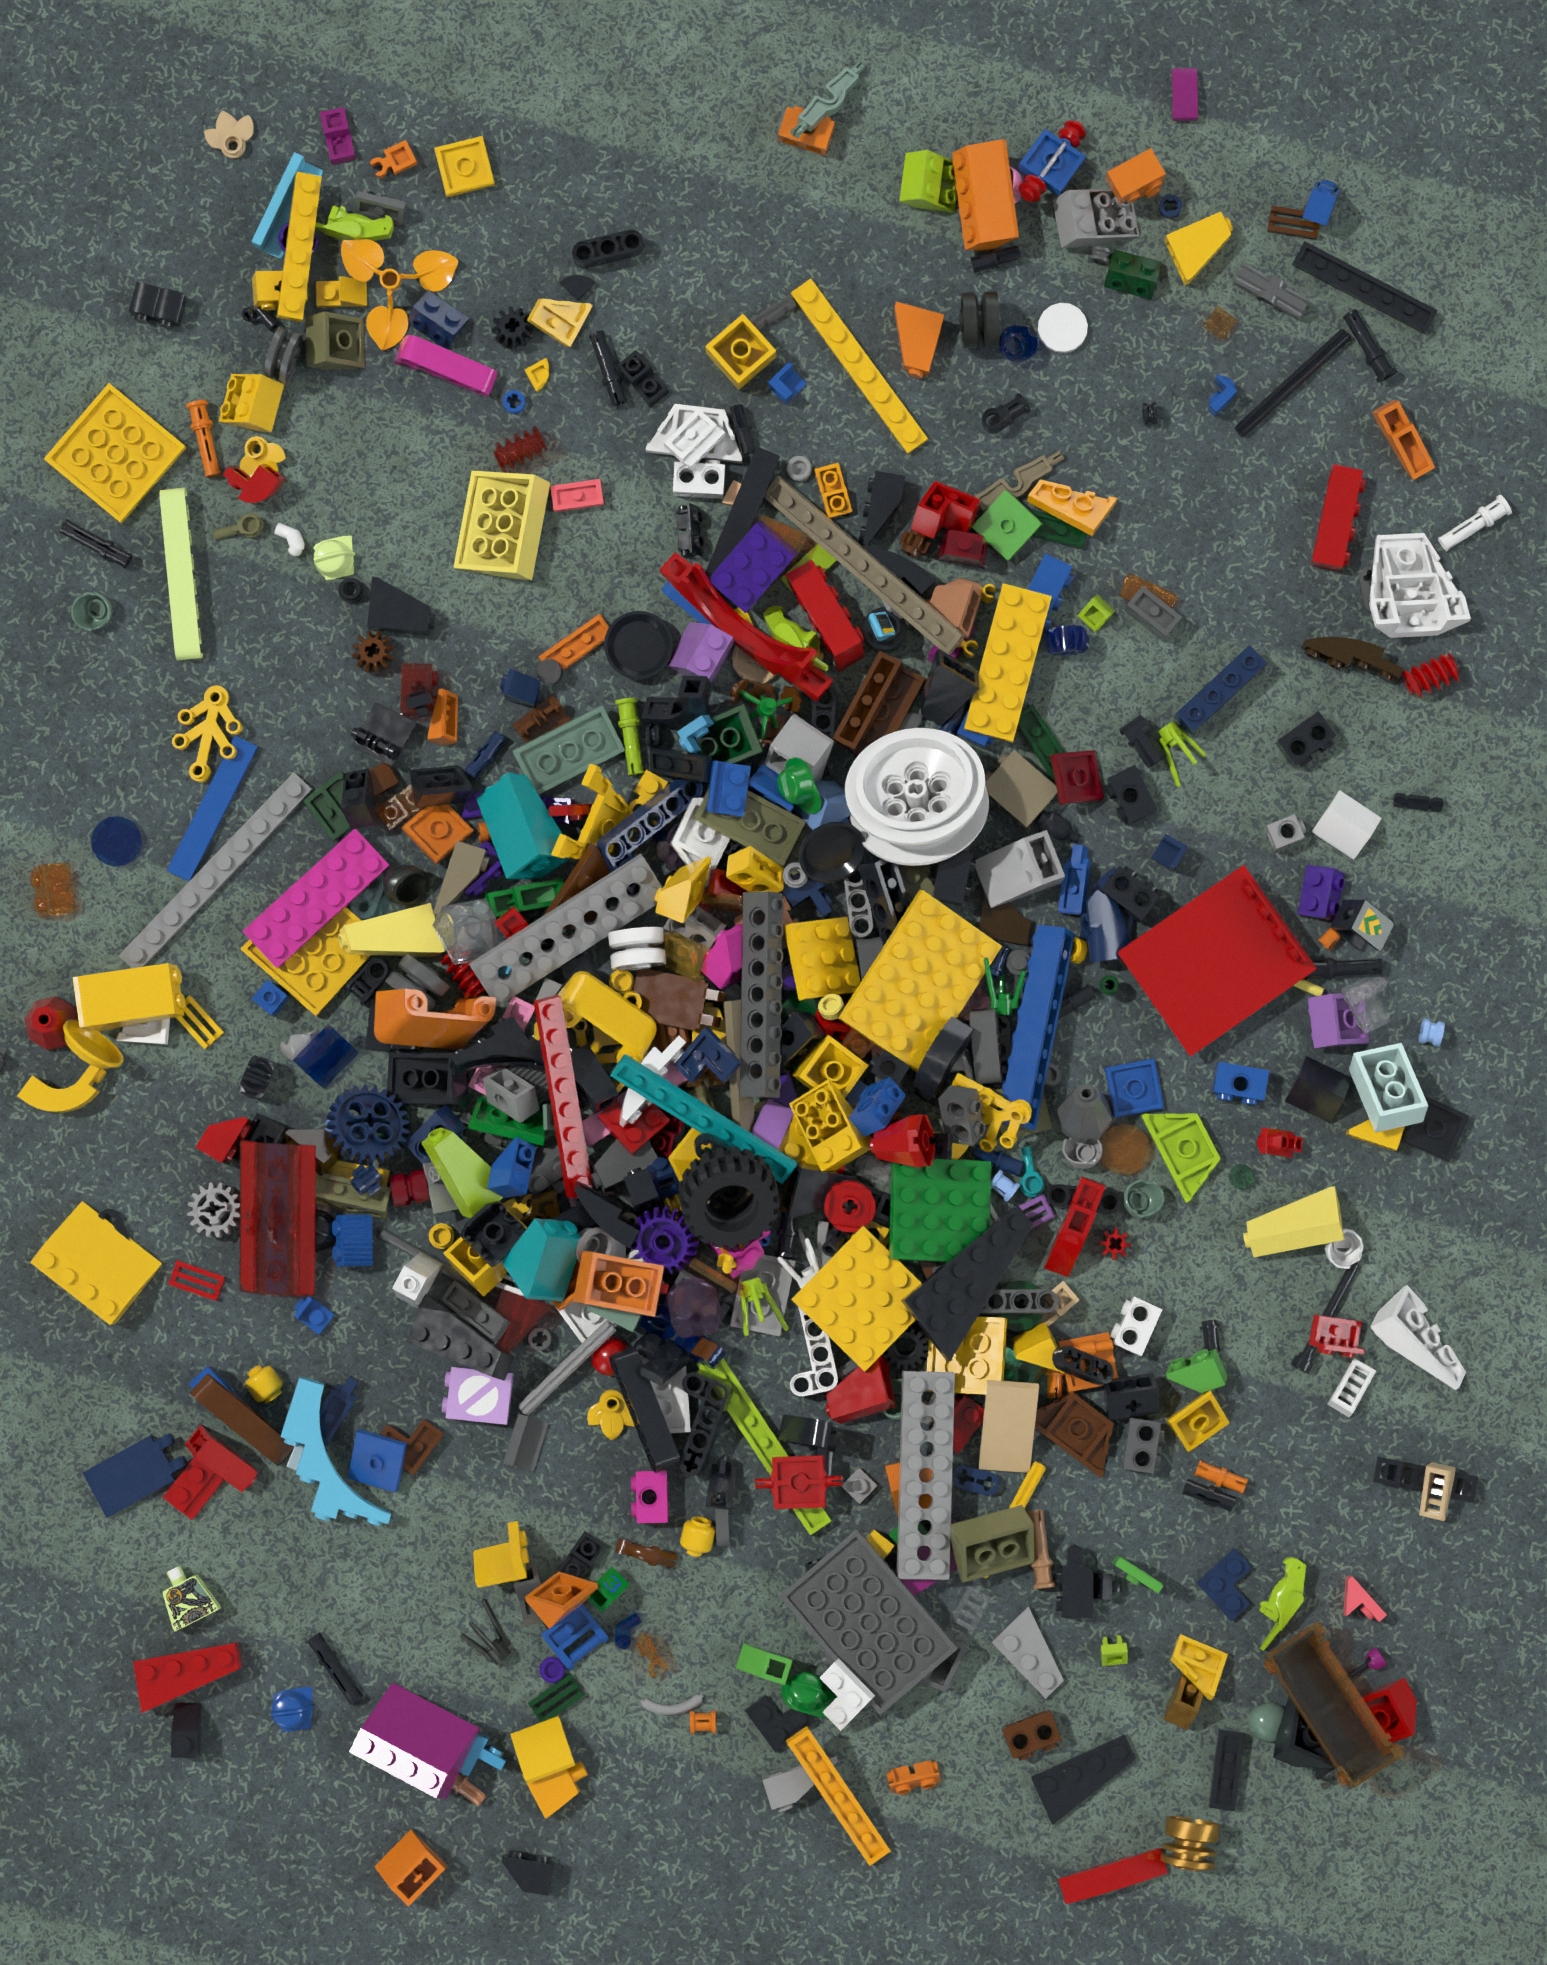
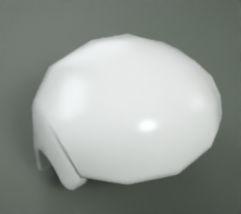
(1345, 1259)

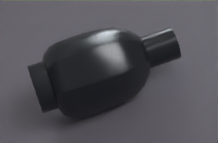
(1057, 826)

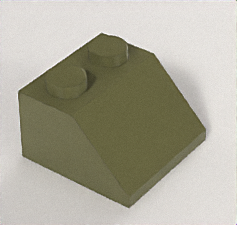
(334, 341)

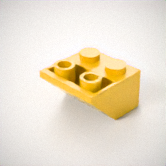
(251, 402)

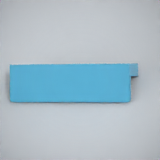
(280, 207)

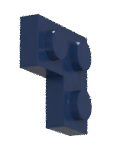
(706, 1052)
(1219, 1584)

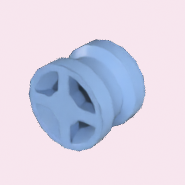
(1431, 1032)

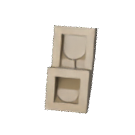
(1067, 1300)

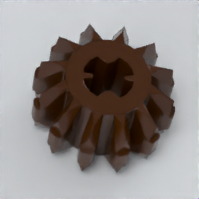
(381, 646)

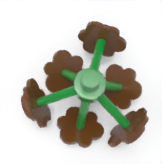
(764, 700)

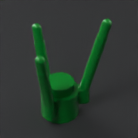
(1003, 1001)

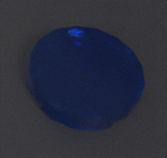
(116, 841)

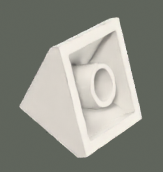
(1346, 825)

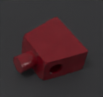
(963, 548)

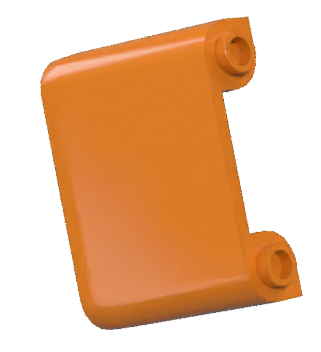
(404, 1020)

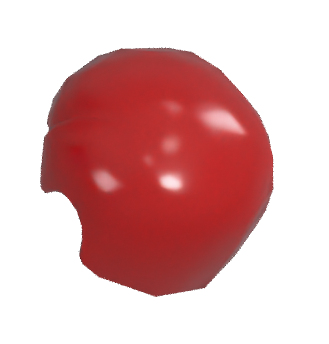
(600, 1357)

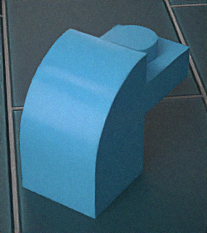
(478, 1750)

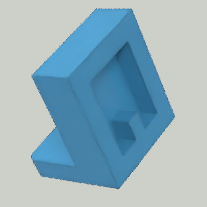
(695, 729)

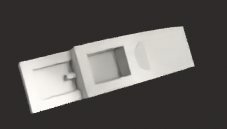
(657, 1063)

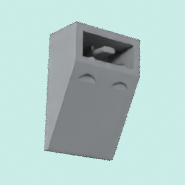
(1093, 218)
(1019, 869)

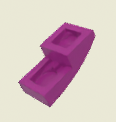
(1184, 94)
(337, 135)

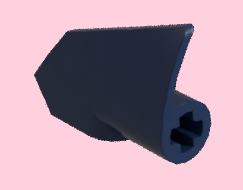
(1104, 928)

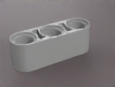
(857, 914)

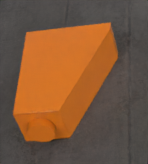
(918, 337)

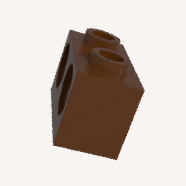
(1029, 1727)

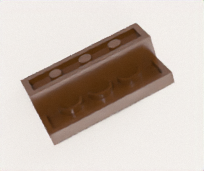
(879, 704)

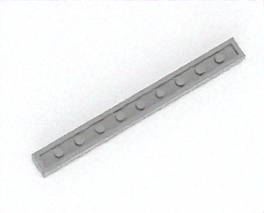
(216, 872)

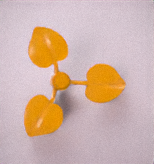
(364, 258)

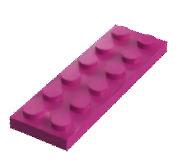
(316, 898)

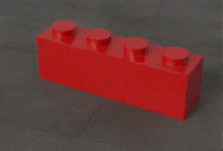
(1336, 518)

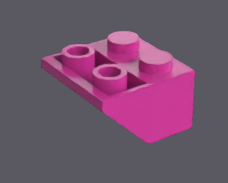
(724, 961)

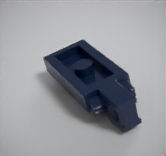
(336, 1408)

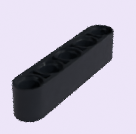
(644, 1410)

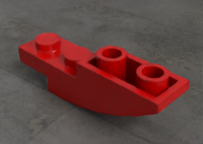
(1075, 1226)

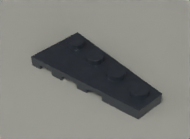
(1075, 1779)

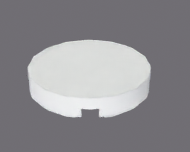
(1062, 327)

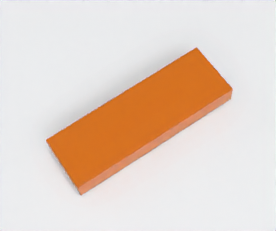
(578, 643)

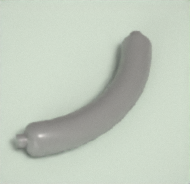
(672, 1709)

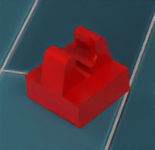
(511, 922)

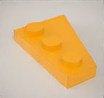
(1075, 508)

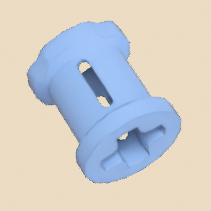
(1003, 1185)

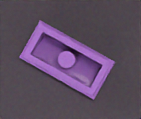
(772, 1123)

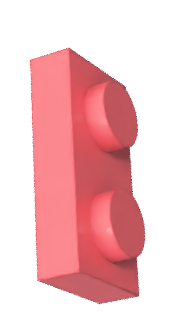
(577, 495)

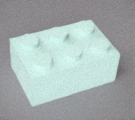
(1388, 1087)

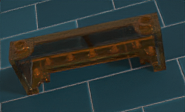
(1331, 1706)

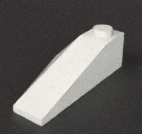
(1407, 1331)

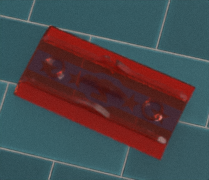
(277, 1218)

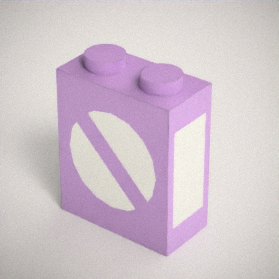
(477, 1396)

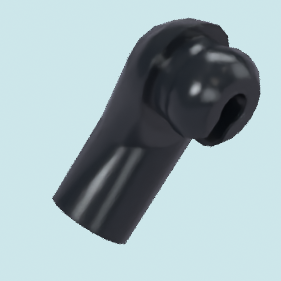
(257, 315)

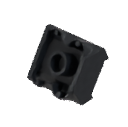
(492, 1232)

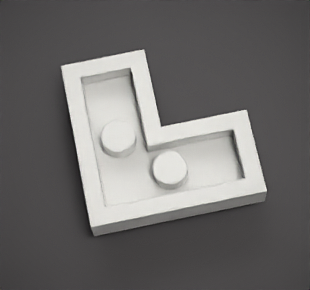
(850, 1692)

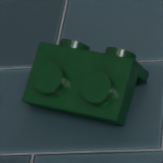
(1132, 274)

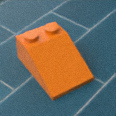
(618, 1283)

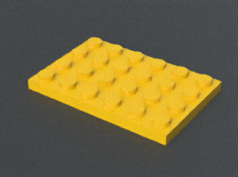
(919, 980)

